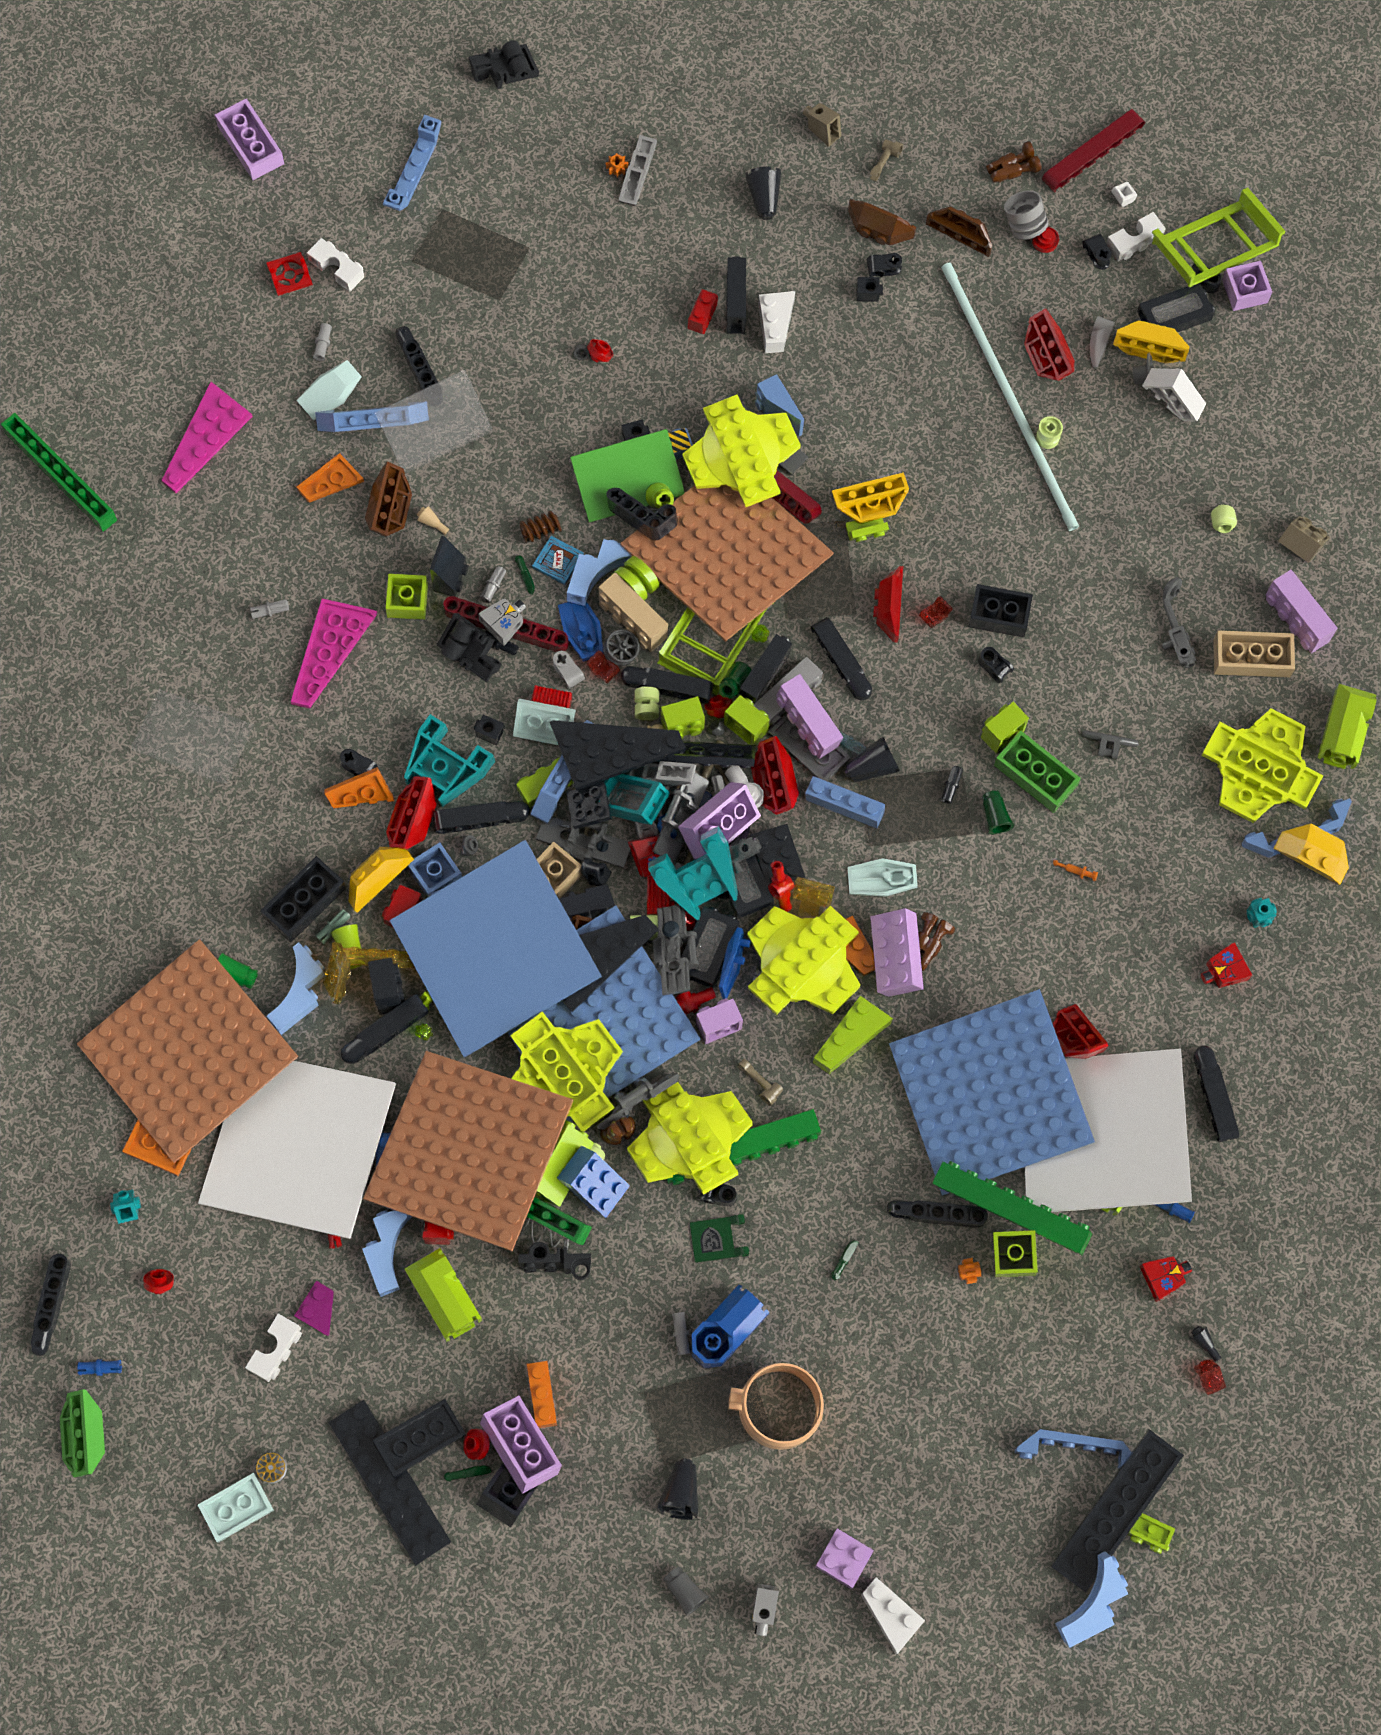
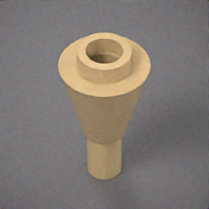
(429, 518)

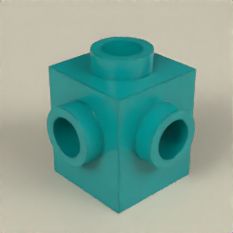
(1258, 917)
(125, 1206)

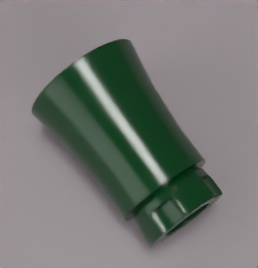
(734, 679)
(996, 813)

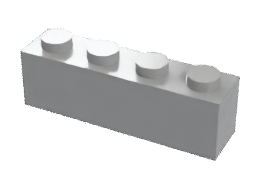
(768, 703)

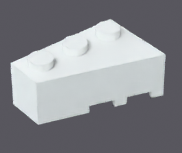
(775, 317)
(1176, 391)
(892, 1614)

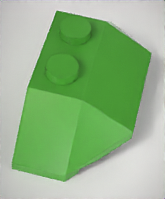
(81, 1433)

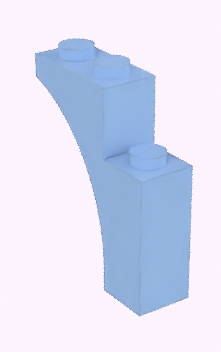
(590, 570)
(299, 1000)
(380, 1254)
(1095, 1612)

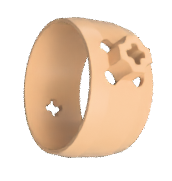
(738, 1397)

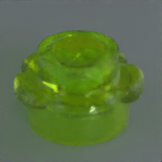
(760, 629)
(424, 1030)

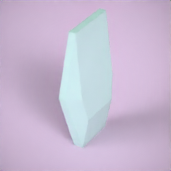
(330, 389)
(881, 878)

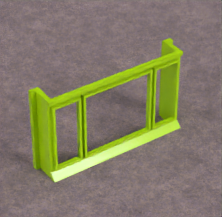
(1255, 211)
(681, 667)

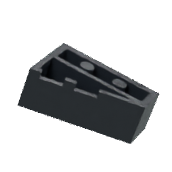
(589, 903)

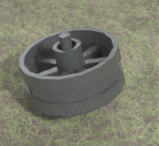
(621, 647)

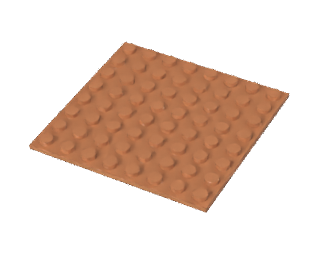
(729, 557)
(187, 1050)
(468, 1150)

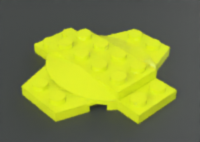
(741, 450)
(1262, 765)
(803, 960)
(569, 1064)
(690, 1137)

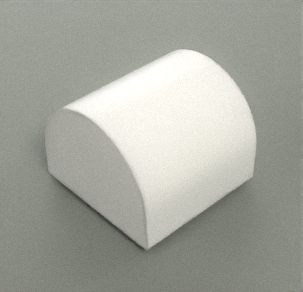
(1124, 194)
(736, 775)

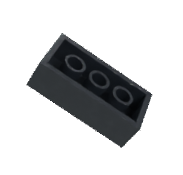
(303, 899)

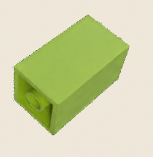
(569, 1141)
(1015, 1253)

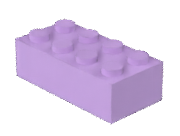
(249, 139)
(1300, 611)
(808, 716)
(729, 809)
(896, 952)
(520, 1444)

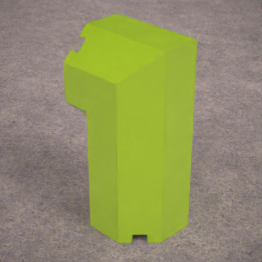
(1346, 726)
(443, 1294)

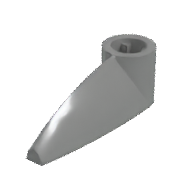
(1099, 339)

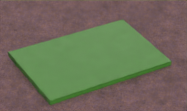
(628, 466)

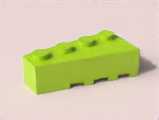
(855, 1030)

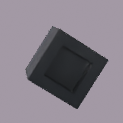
(865, 283)
(637, 426)
(492, 737)

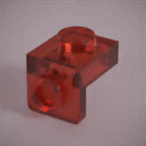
(936, 612)
(602, 667)
(1210, 1376)

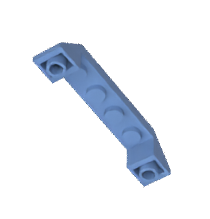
(416, 164)
(347, 420)
(552, 790)
(1259, 844)
(1030, 1446)

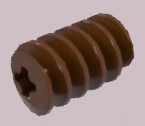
(540, 526)

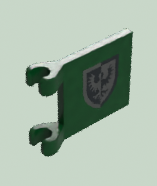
(714, 1239)

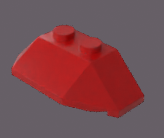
(1048, 347)
(889, 603)
(775, 776)
(412, 814)
(1077, 1034)

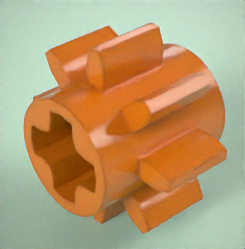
(617, 165)
(969, 1270)

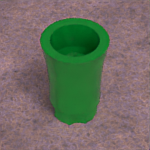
(241, 973)

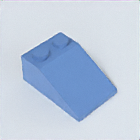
(774, 398)

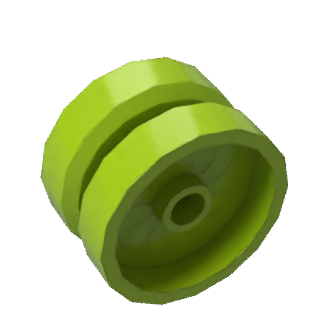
(638, 576)

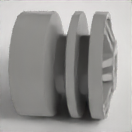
(1026, 214)

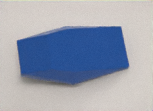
(581, 628)
(733, 961)

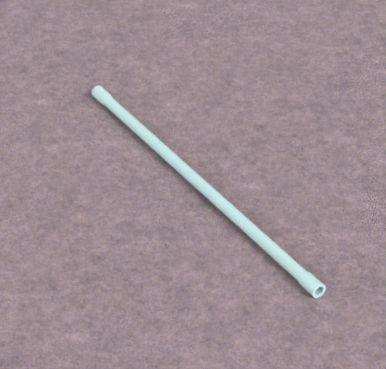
(1067, 514)

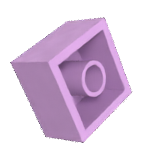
(1247, 285)
(719, 1020)
(844, 1558)

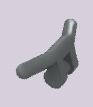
(1109, 739)

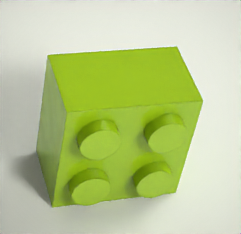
(406, 596)
(684, 716)
(746, 720)
(1004, 726)

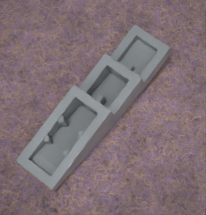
(637, 170)
(666, 773)

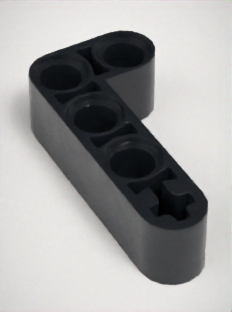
(651, 524)

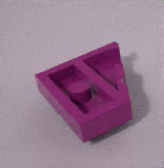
(317, 1308)

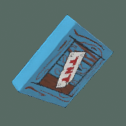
(557, 560)

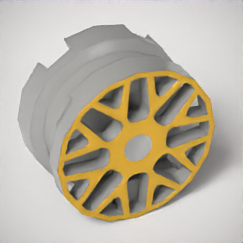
(271, 1468)

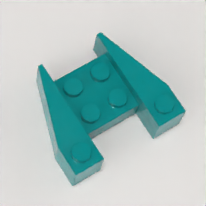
(446, 769)
(699, 879)

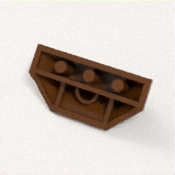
(879, 224)
(962, 228)
(388, 501)

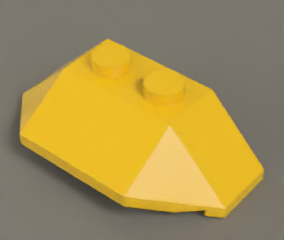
(1160, 341)
(872, 498)
(1315, 850)
(375, 874)

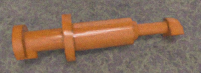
(1077, 870)

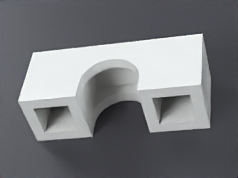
(1124, 245)
(326, 254)
(267, 1365)

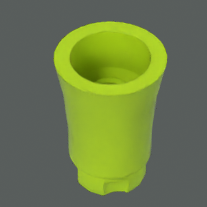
(655, 492)
(348, 937)

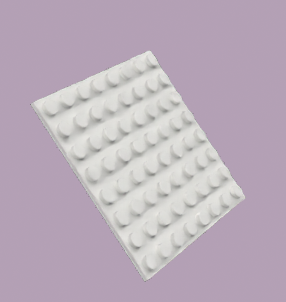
(1138, 1134)
(301, 1149)

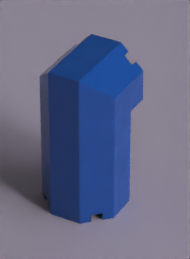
(727, 1328)

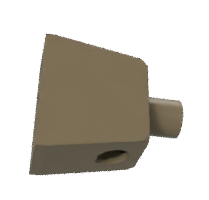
(823, 123)

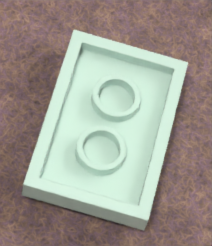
(534, 720)
(235, 1507)

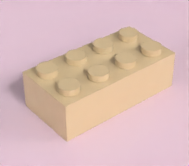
(632, 612)
(1254, 654)
(559, 868)

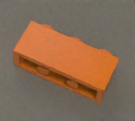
(541, 1394)

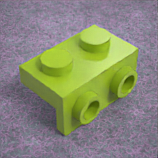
(861, 531)
(1152, 1533)

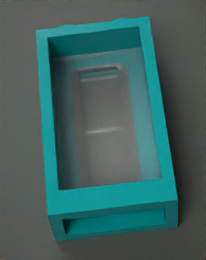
(635, 798)

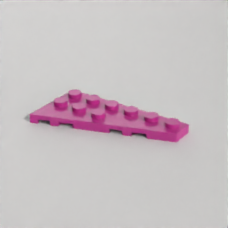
(210, 429)
(332, 639)

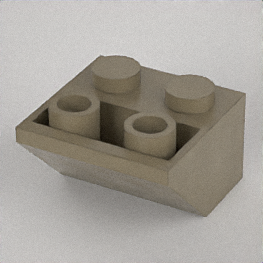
(1304, 538)

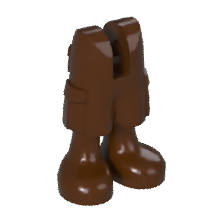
(1009, 168)
(931, 946)
(622, 1127)

